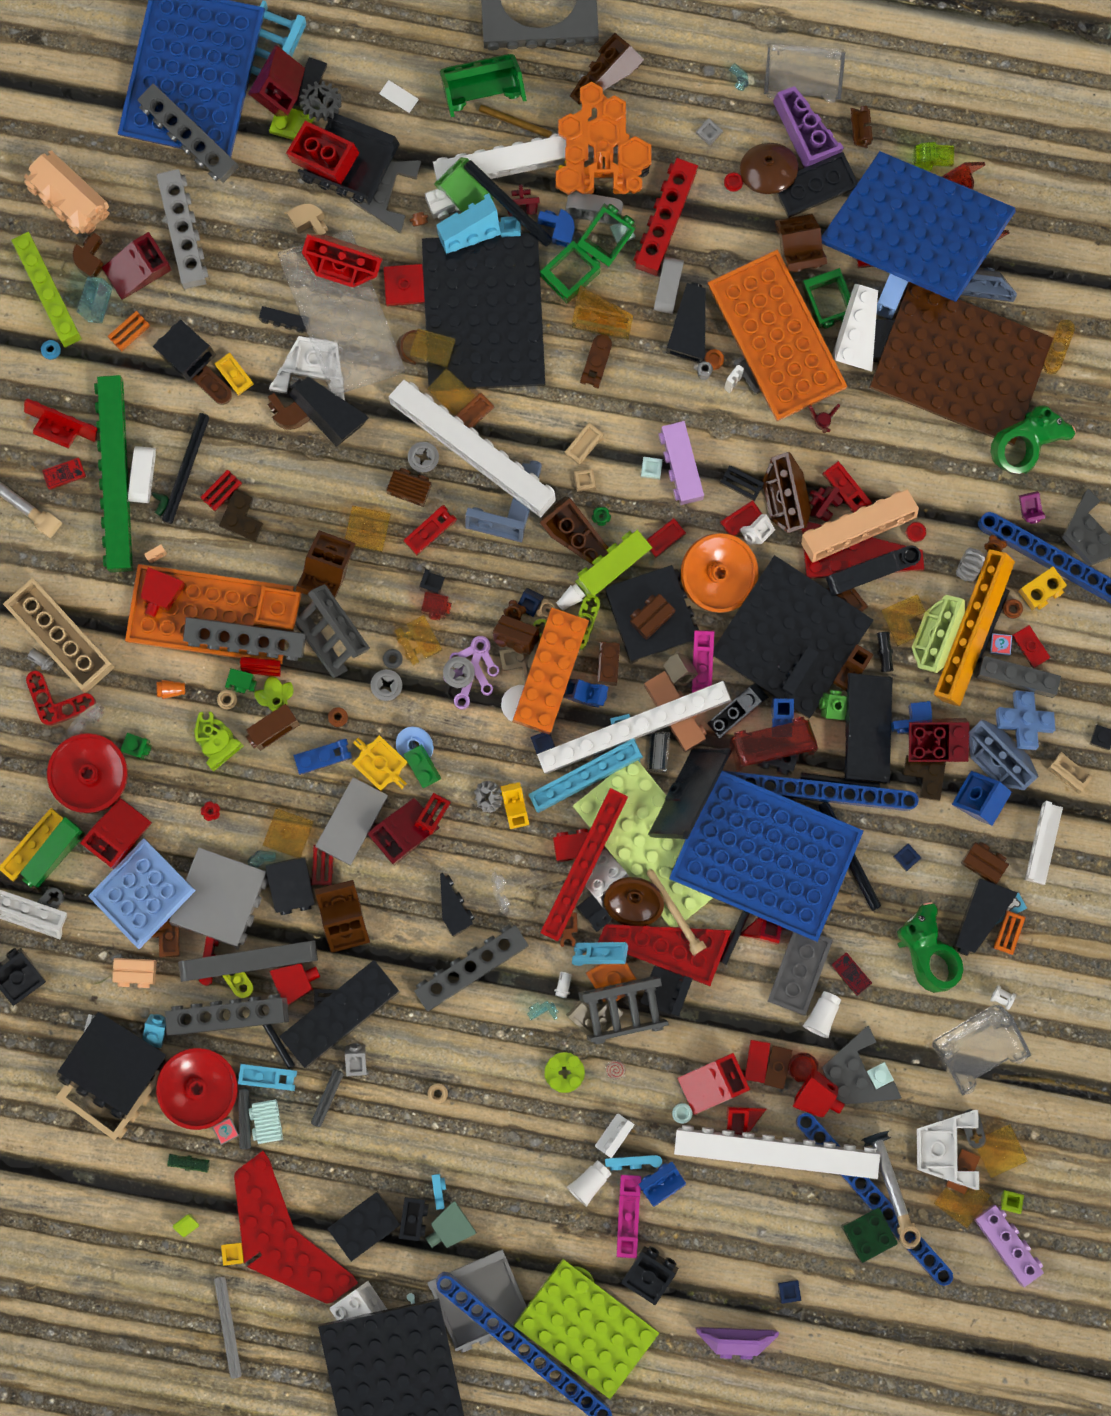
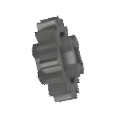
(312, 105)

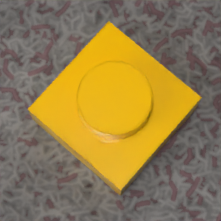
(232, 1254)

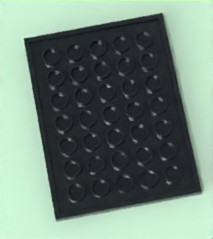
(491, 307)

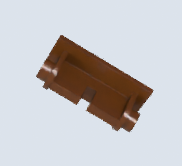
(861, 133)

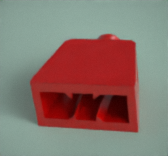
(160, 591)
(293, 981)
(818, 1095)

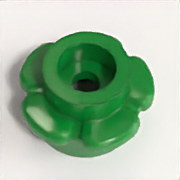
(601, 511)

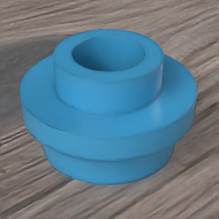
(50, 355)

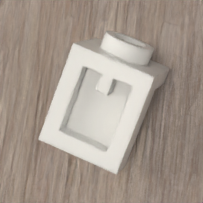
(758, 530)

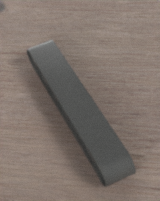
(247, 961)

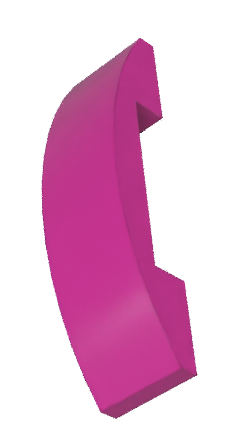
(703, 659)
(628, 1216)

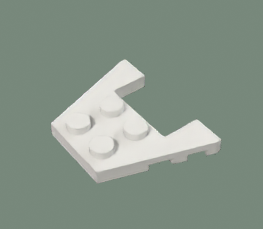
(300, 362)
(939, 1150)

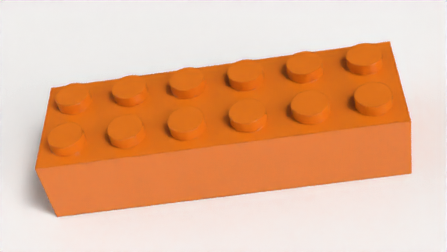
(550, 671)

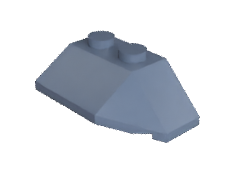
(990, 285)
(999, 757)

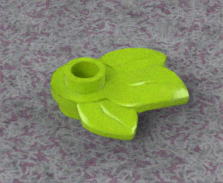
(274, 691)

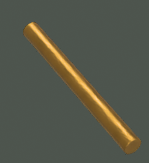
(515, 121)

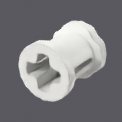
(996, 997)

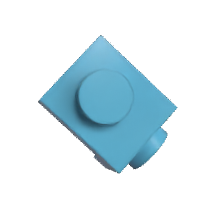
(155, 1030)

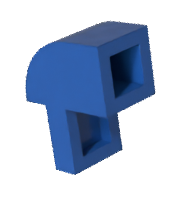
(563, 226)
(586, 693)
(782, 711)
(918, 712)

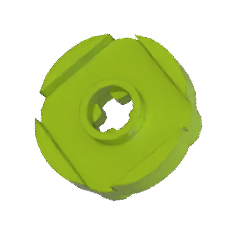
(573, 1079)

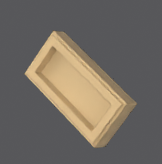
(584, 443)

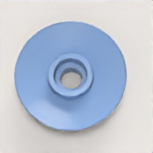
(407, 737)

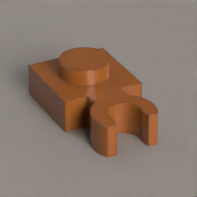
(571, 927)

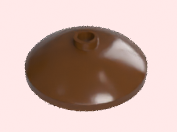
(769, 176)
(634, 901)

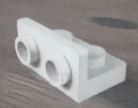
(614, 1135)

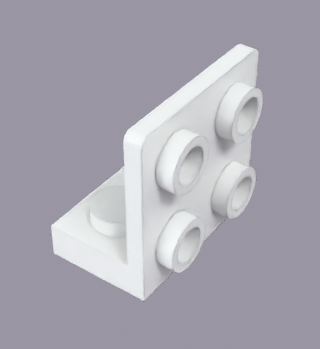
(603, 875)
(357, 1303)

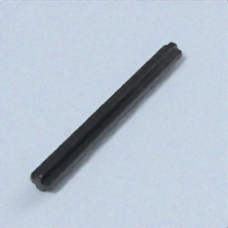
(508, 203)
(185, 468)
(856, 869)

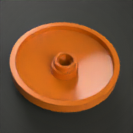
(719, 572)

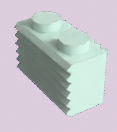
(266, 1121)

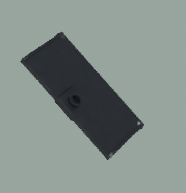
(868, 728)
(689, 793)

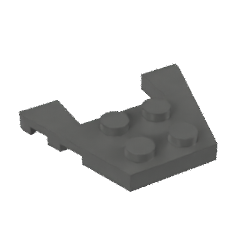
(381, 199)
(1086, 534)
(851, 1077)

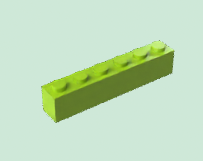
(46, 289)

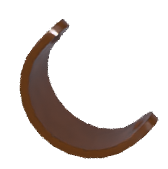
(399, 345)

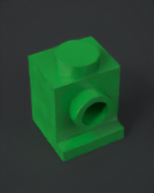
(240, 681)

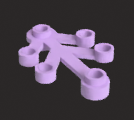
(477, 654)

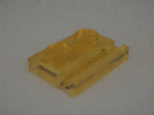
(432, 347)
(451, 391)

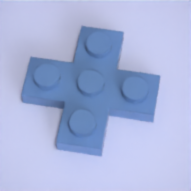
(1025, 720)

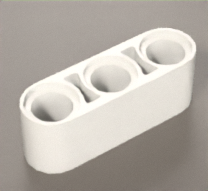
(141, 474)

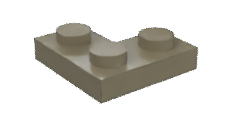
(513, 660)
(581, 1017)

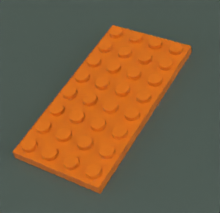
(777, 335)
(203, 598)

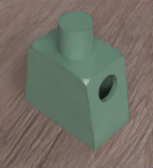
(450, 1227)

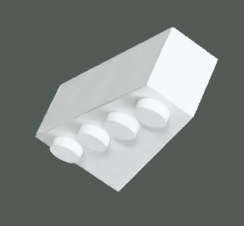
(857, 330)

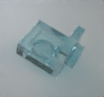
(537, 1009)

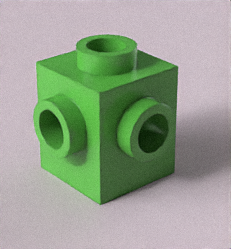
(833, 705)

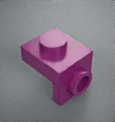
(1031, 507)

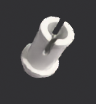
(563, 985)

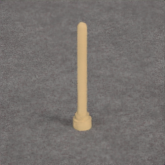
(695, 944)

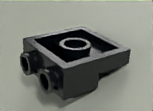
(18, 976)
(650, 1274)

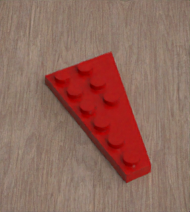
(852, 556)
(670, 948)

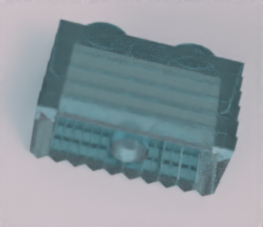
(94, 299)

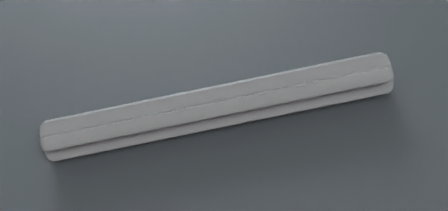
(227, 1327)

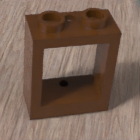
(271, 728)

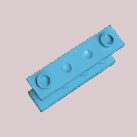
(288, 43)

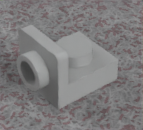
(355, 1060)

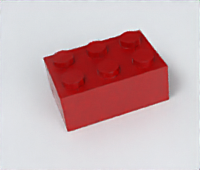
(322, 152)

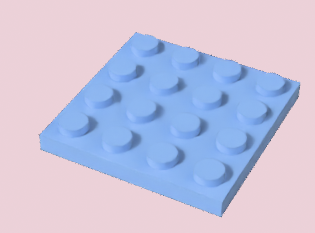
(141, 893)

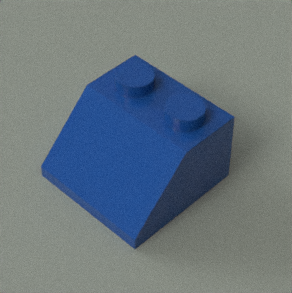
(982, 797)

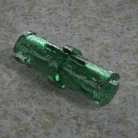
(188, 1163)

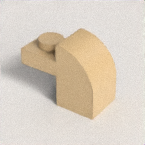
(307, 216)

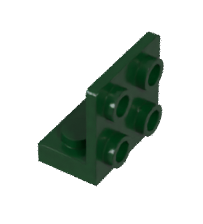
(869, 1235)

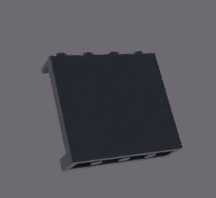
(374, 157)
(632, 593)
(110, 1066)

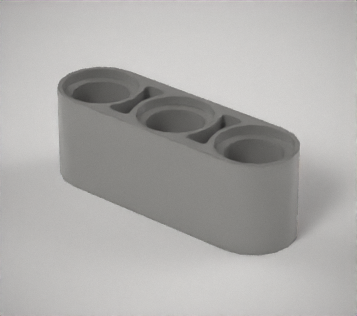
(587, 206)
(668, 285)

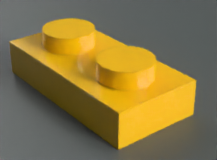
(233, 374)

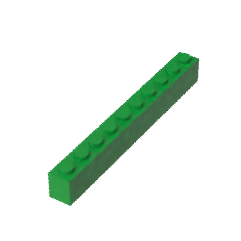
(114, 473)

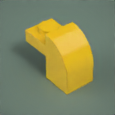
(514, 805)

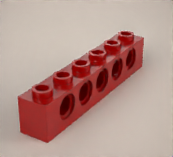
(652, 263)

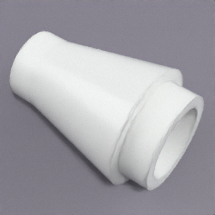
(571, 597)

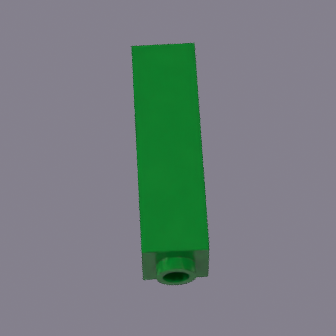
(52, 852)

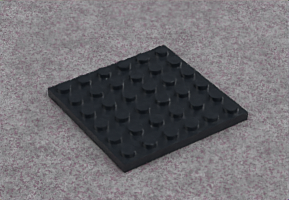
(780, 620)
(392, 1363)

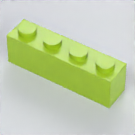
(613, 564)

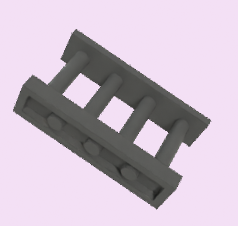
(339, 622)
(630, 990)

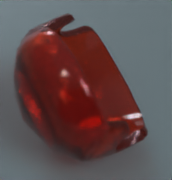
(801, 1066)

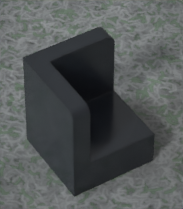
(431, 582)

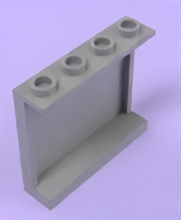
(222, 899)
(494, 1284)

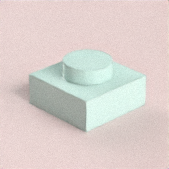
(880, 1075)

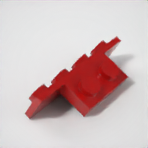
(58, 426)

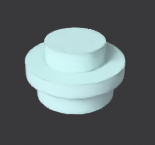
(682, 1113)

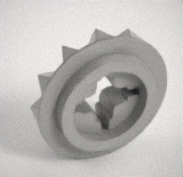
(431, 453)
(457, 663)
(389, 676)
(495, 797)

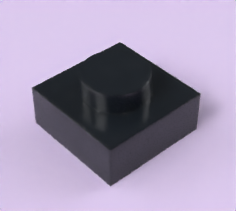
(1101, 737)

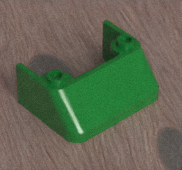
(482, 80)

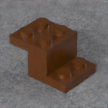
(801, 242)
(326, 563)
(342, 916)

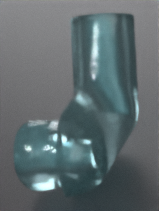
(742, 77)
(261, 856)

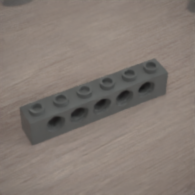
(152, 98)
(193, 629)
(431, 1000)
(176, 1017)

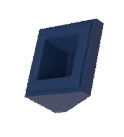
(531, 601)

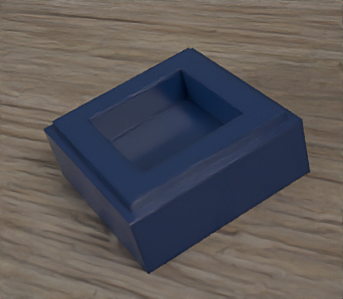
(542, 742)
(907, 857)
(789, 1291)

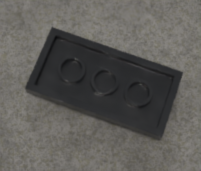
(818, 185)

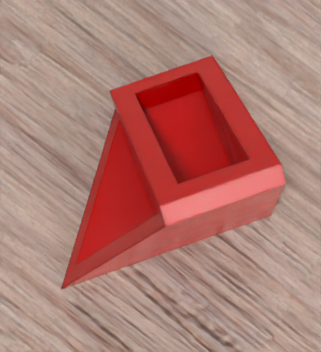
(763, 931)
(743, 1119)

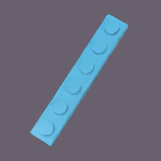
(585, 775)

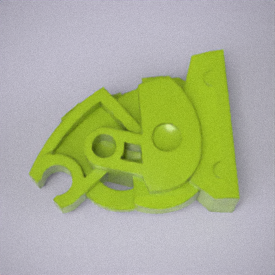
(215, 743)

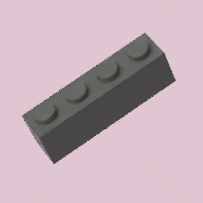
(1018, 677)

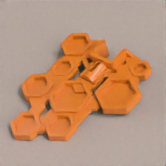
(603, 135)

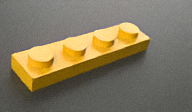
(30, 845)

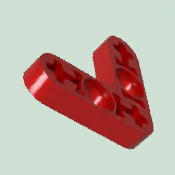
(55, 709)

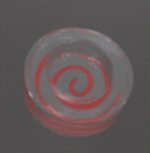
(615, 1069)

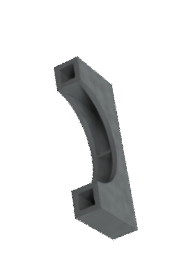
(504, 32)

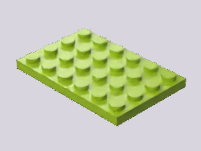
(586, 1329)

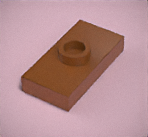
(475, 410)
(966, 1162)

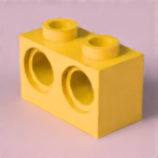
(1040, 585)

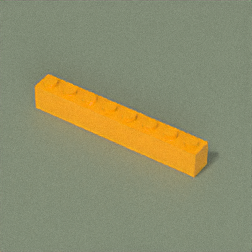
(974, 627)

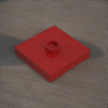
(404, 285)

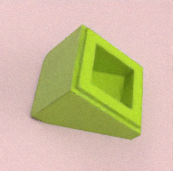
(1012, 1202)
(186, 1225)

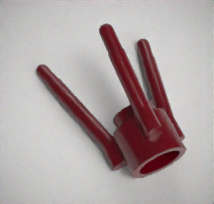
(823, 419)

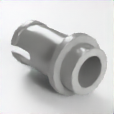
(704, 366)
(40, 659)

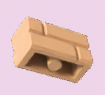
(134, 972)

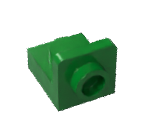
(136, 746)

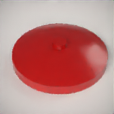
(87, 773)
(196, 1088)

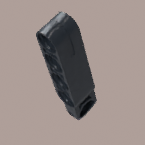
(873, 569)

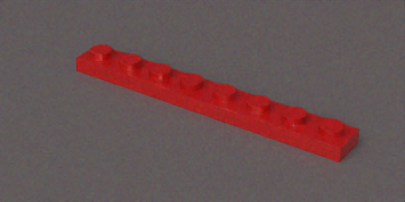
(584, 864)

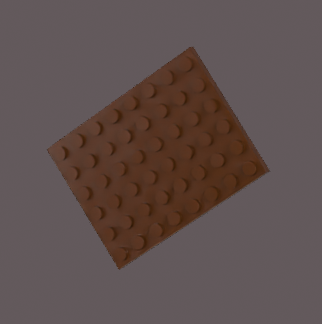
(960, 362)

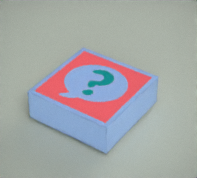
(1001, 644)

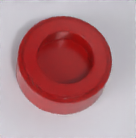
(916, 532)

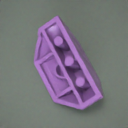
(737, 1341)

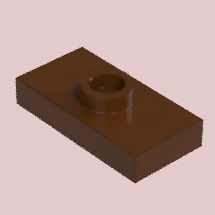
(778, 1067)

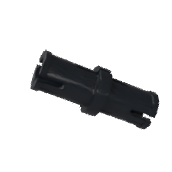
(885, 651)

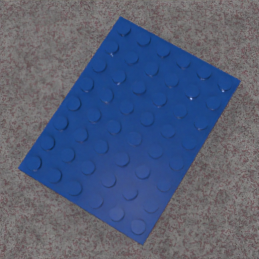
(200, 60)
(918, 226)
(767, 855)

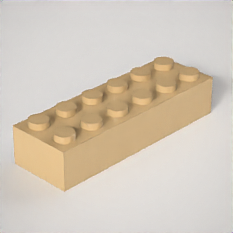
(58, 635)

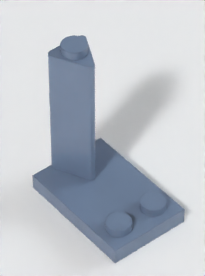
(510, 527)

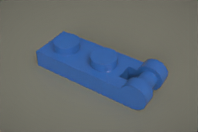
(322, 757)

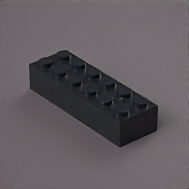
(339, 1014)

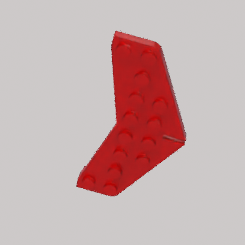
(284, 1251)

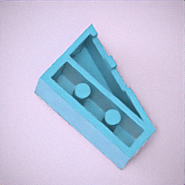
(469, 227)

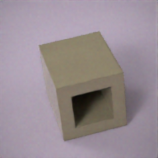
(680, 669)

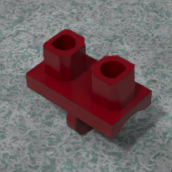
(531, 203)
(822, 500)

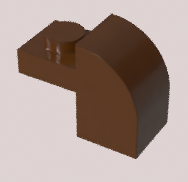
(84, 257)
(289, 417)
(855, 663)

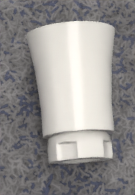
(823, 1015)
(589, 1183)

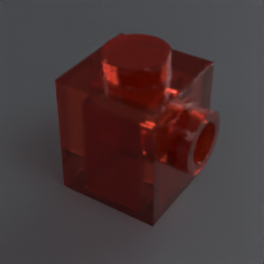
(436, 606)

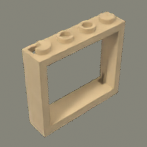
(121, 1129)

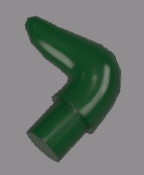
(163, 503)

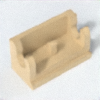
(1070, 773)

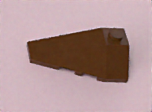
(615, 62)
(572, 530)

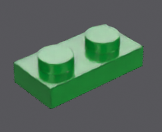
(422, 766)

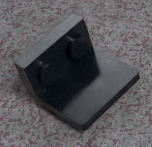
(672, 993)

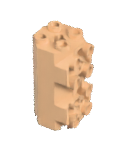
(66, 193)

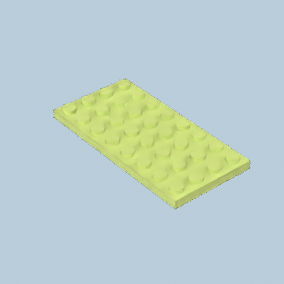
(630, 839)

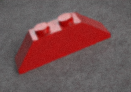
(340, 260)

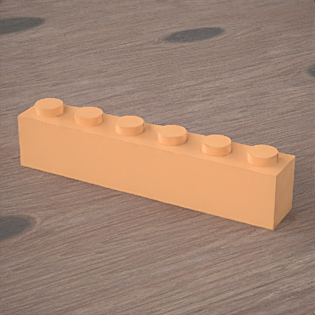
(859, 525)

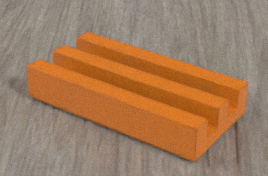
(125, 324)
(1003, 948)

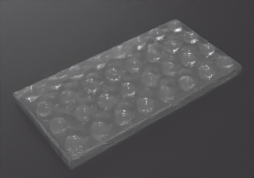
(342, 325)

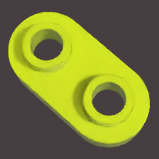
(236, 981)

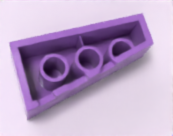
(807, 132)

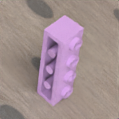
(682, 463)
(1008, 1245)

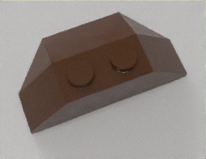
(786, 493)

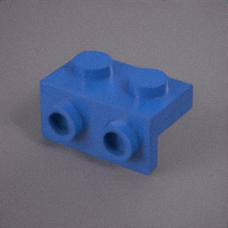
(662, 1183)

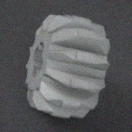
(970, 564)

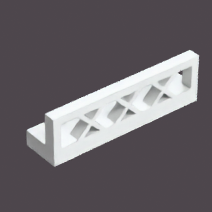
(1043, 843)
(31, 914)

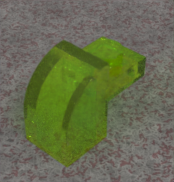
(929, 155)

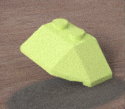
(938, 633)

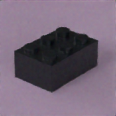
(364, 1226)

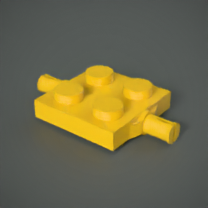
(380, 763)

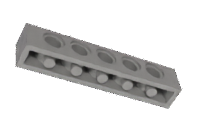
(167, 182)

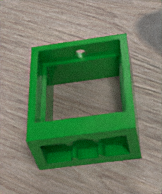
(597, 251)
(821, 281)
(558, 287)

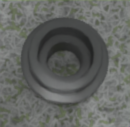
(392, 652)

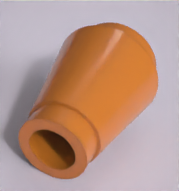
(169, 689)

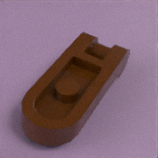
(597, 360)
(213, 386)

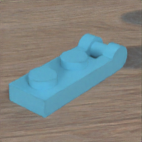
(600, 953)
(266, 1077)
(634, 1162)

